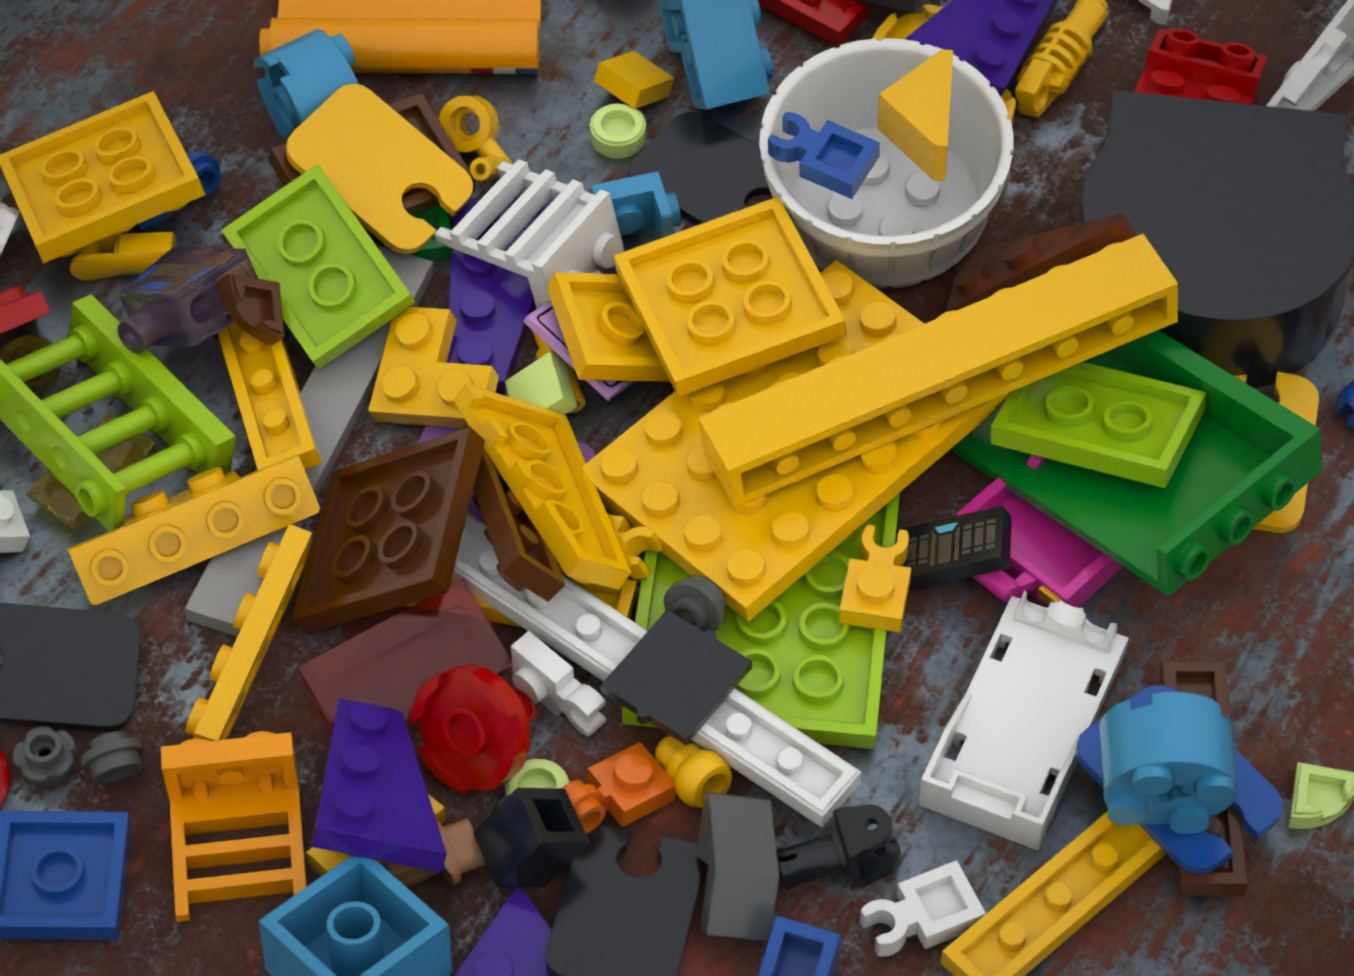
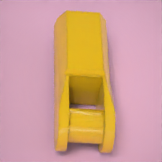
(121, 255)

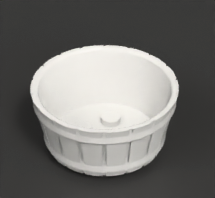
(900, 219)

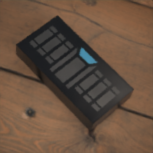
(958, 547)

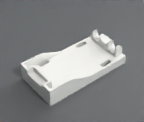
(1023, 721)

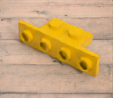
(192, 526)

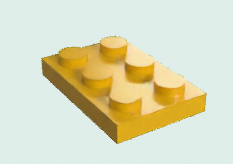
(603, 329)

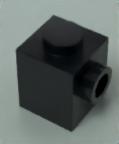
(530, 837)

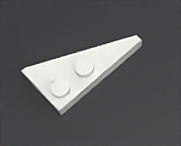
(1322, 68)

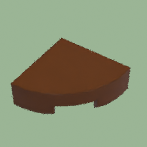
(254, 306)

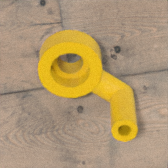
(454, 121)

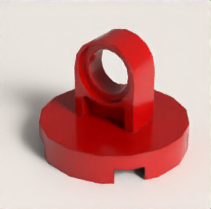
(472, 728)

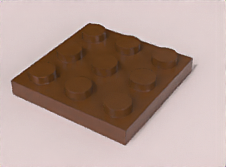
(389, 531)

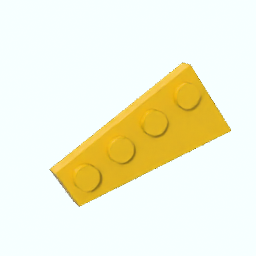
(545, 473)

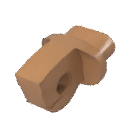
(461, 856)

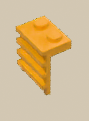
(230, 789)

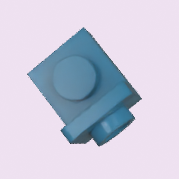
(642, 204)

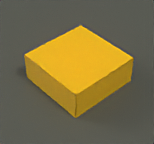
(634, 79)

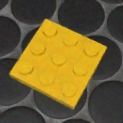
(100, 177)
(729, 296)

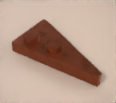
(1025, 258)

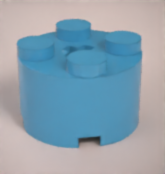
(303, 76)
(1168, 762)

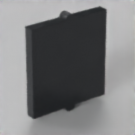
(676, 677)

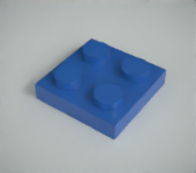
(63, 874)

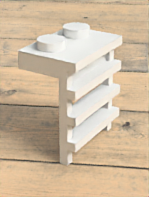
(569, 236)

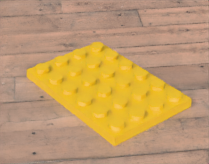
(761, 548)

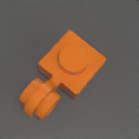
(625, 785)

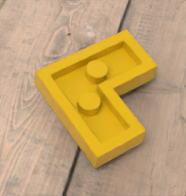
(414, 375)

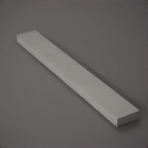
(333, 405)

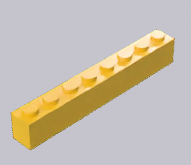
(938, 369)

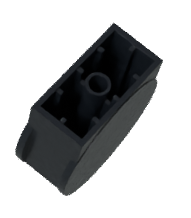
(1244, 217)

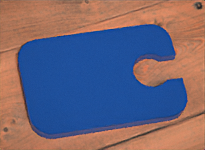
(1201, 852)

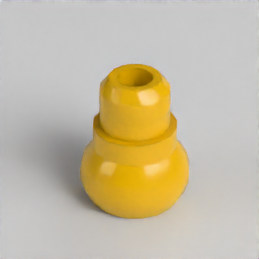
(693, 770)

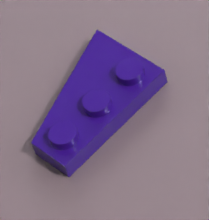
(375, 791)

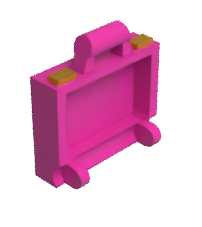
(1043, 554)

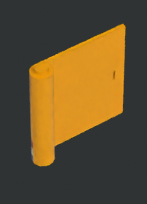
(420, 33)

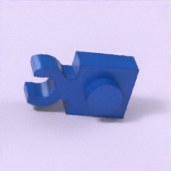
(828, 158)

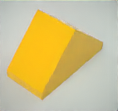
(917, 112)

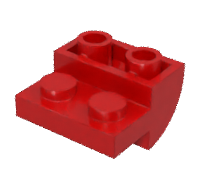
(1201, 69)

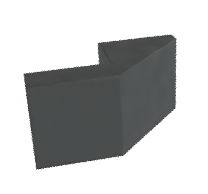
(743, 866)

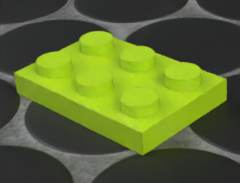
(327, 266)
(1102, 422)

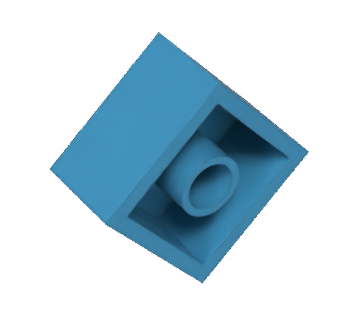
(355, 925)

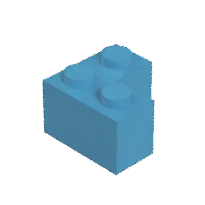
(718, 49)

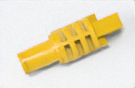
(1059, 57)

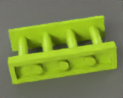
(142, 382)

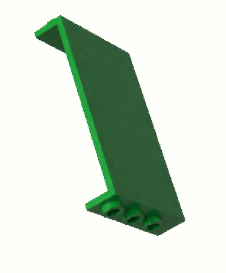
(1233, 473)

